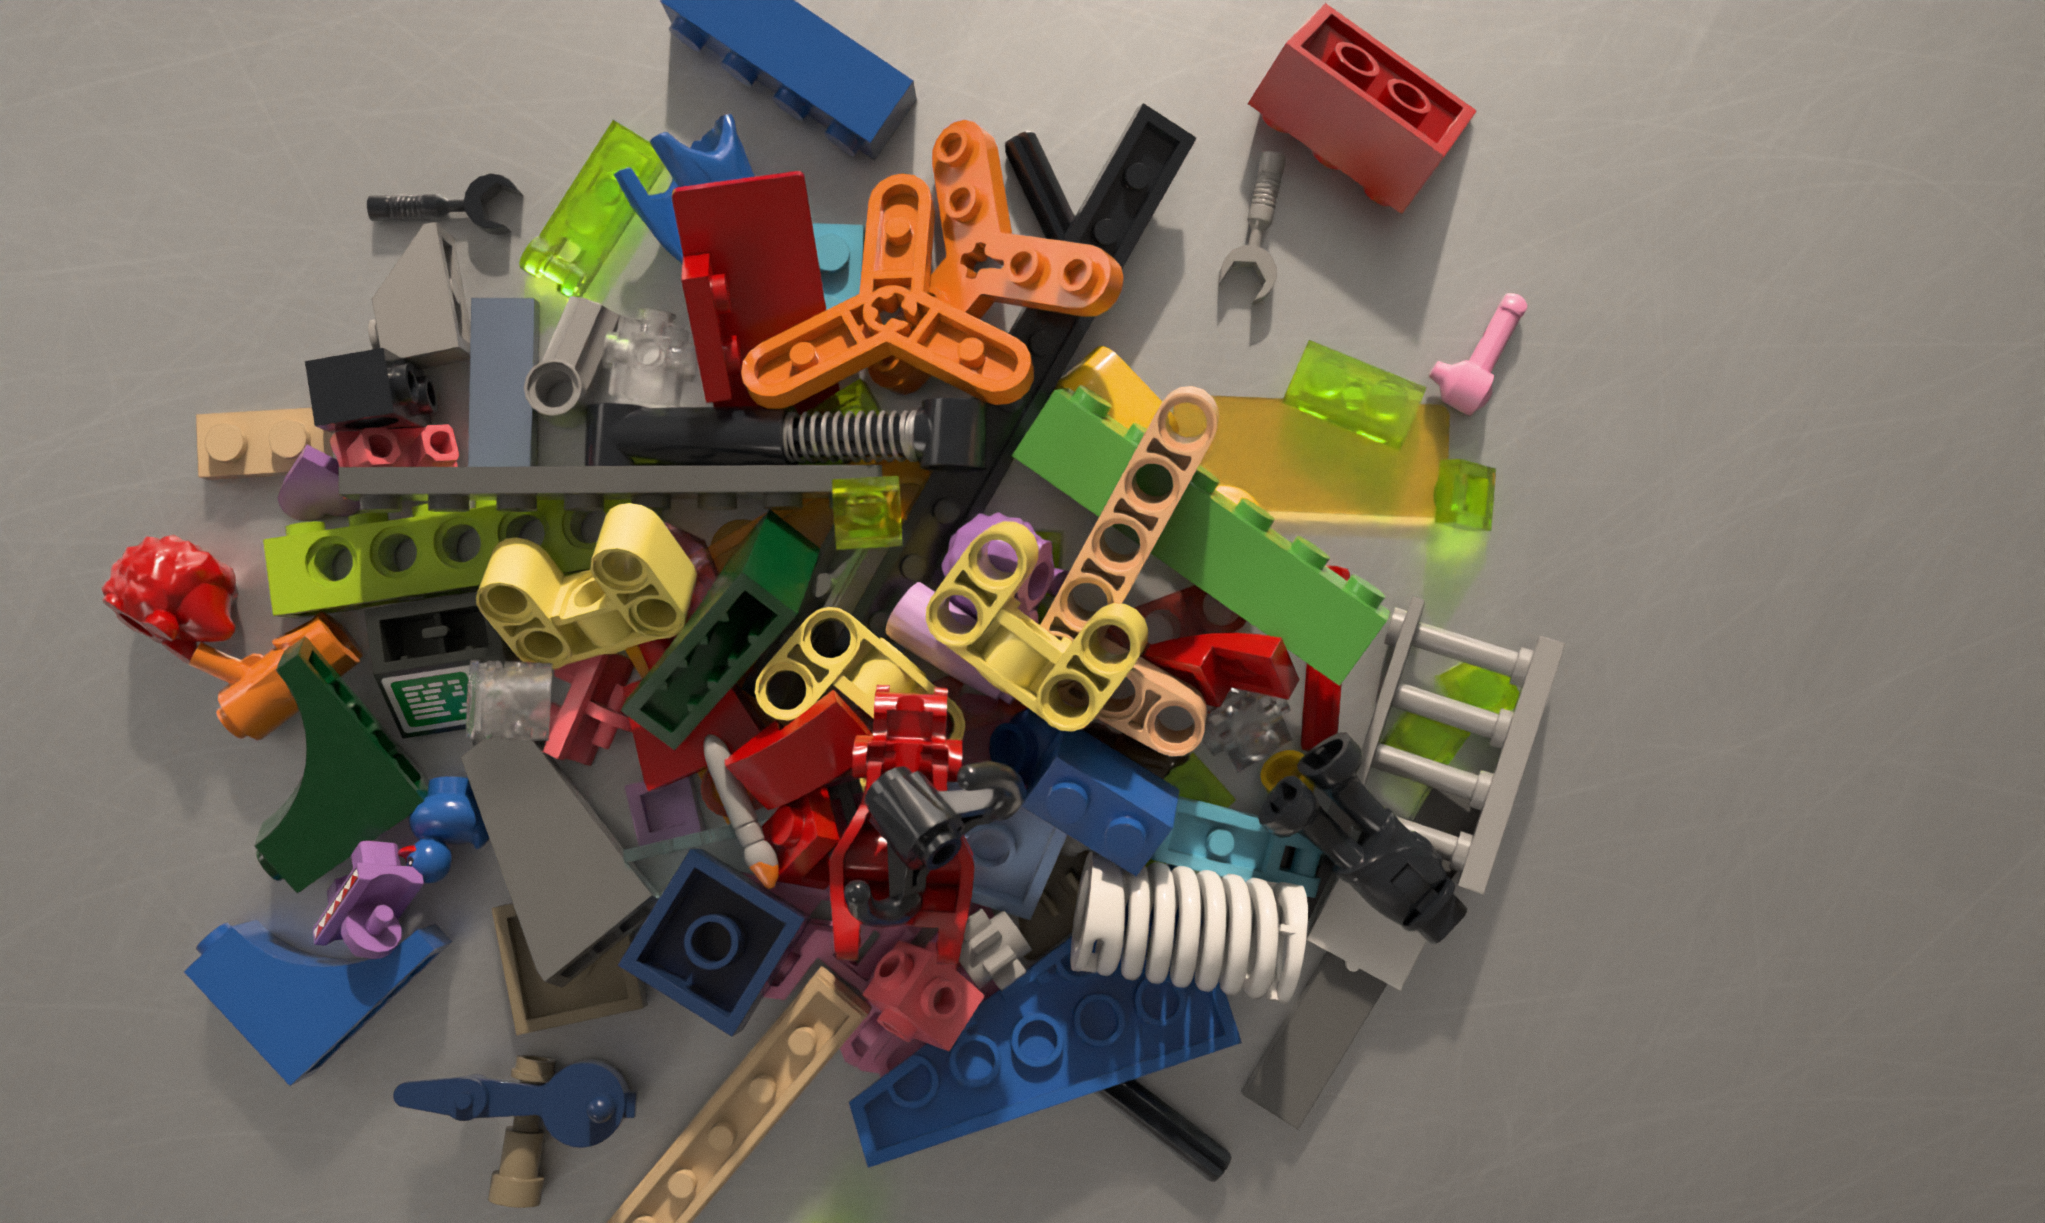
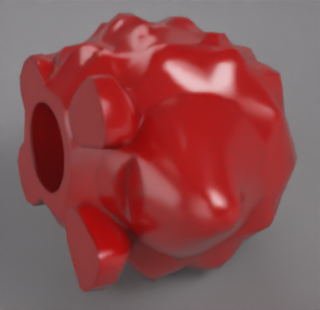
(173, 594)

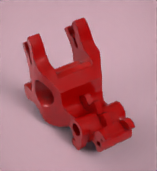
(911, 734)

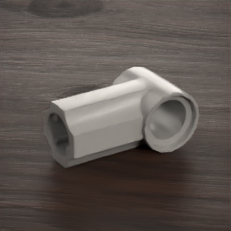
(574, 357)

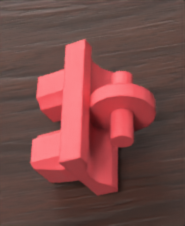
(396, 447)
(590, 708)

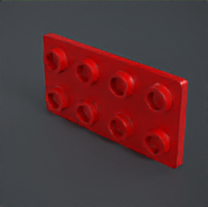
(746, 274)

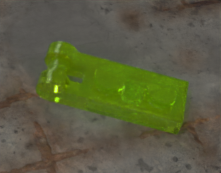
(592, 212)

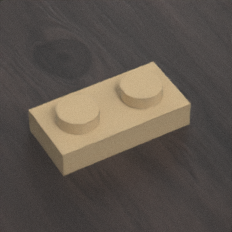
(255, 442)

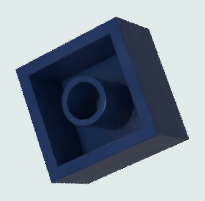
(715, 941)

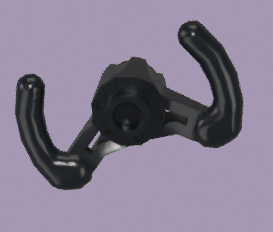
(926, 831)

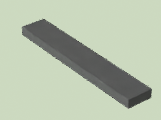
(1335, 1002)

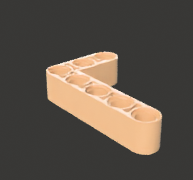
(1117, 572)

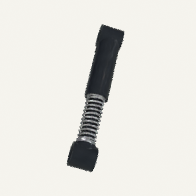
(939, 435)

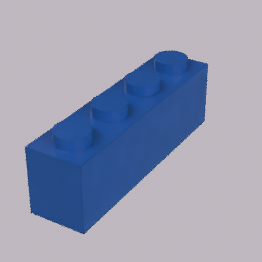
(805, 65)

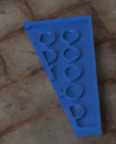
(1038, 1047)

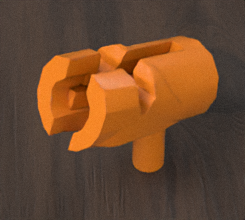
(256, 694)

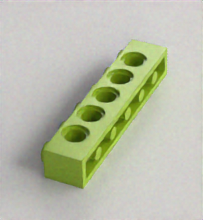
(302, 560)

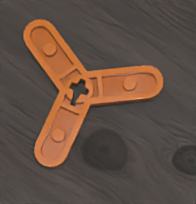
(977, 226)
(853, 335)

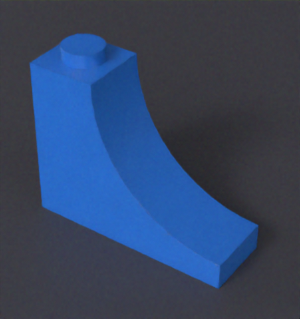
(300, 1003)

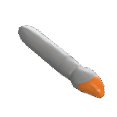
(757, 852)

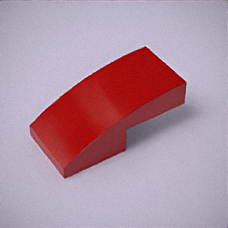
(1228, 661)
(802, 756)

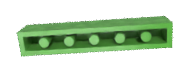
(1210, 538)

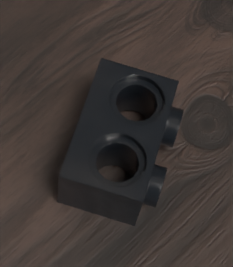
(369, 392)

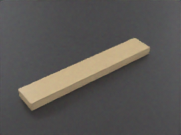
(747, 1104)

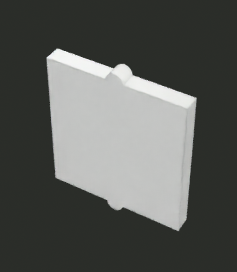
(1364, 936)

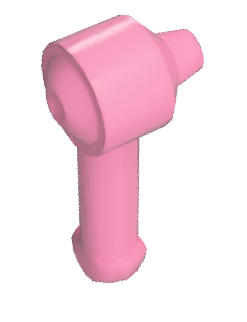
(1469, 383)

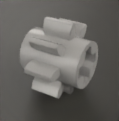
(993, 950)

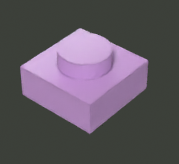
(664, 811)

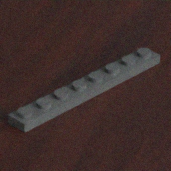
(588, 486)

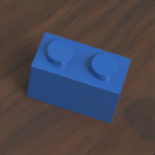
(1102, 799)

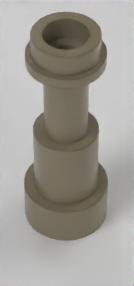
(518, 1177)

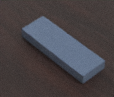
(501, 356)

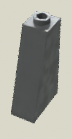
(555, 858)

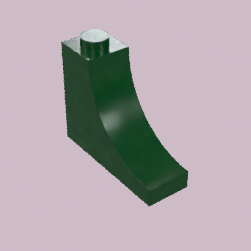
(728, 631)
(352, 780)

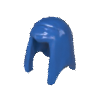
(708, 160)

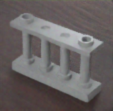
(1508, 730)

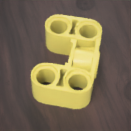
(629, 596)
(1016, 650)
(853, 673)

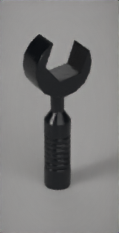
(437, 206)

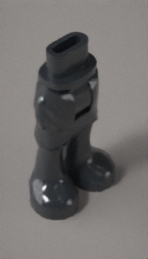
(1388, 864)

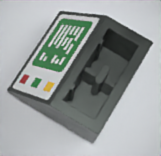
(425, 656)

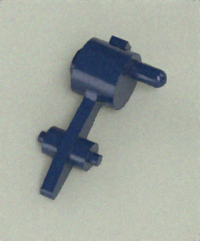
(577, 1105)

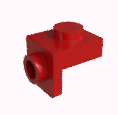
(802, 837)

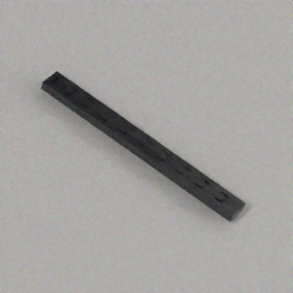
(1109, 219)

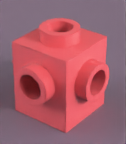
(922, 996)

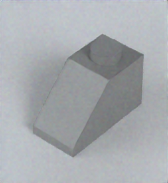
(423, 303)

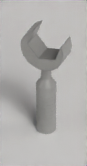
(1259, 219)

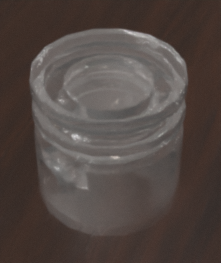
(509, 700)

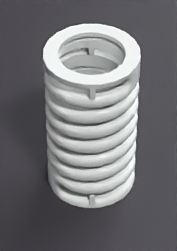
(1232, 954)

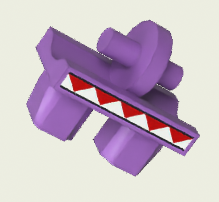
(369, 901)

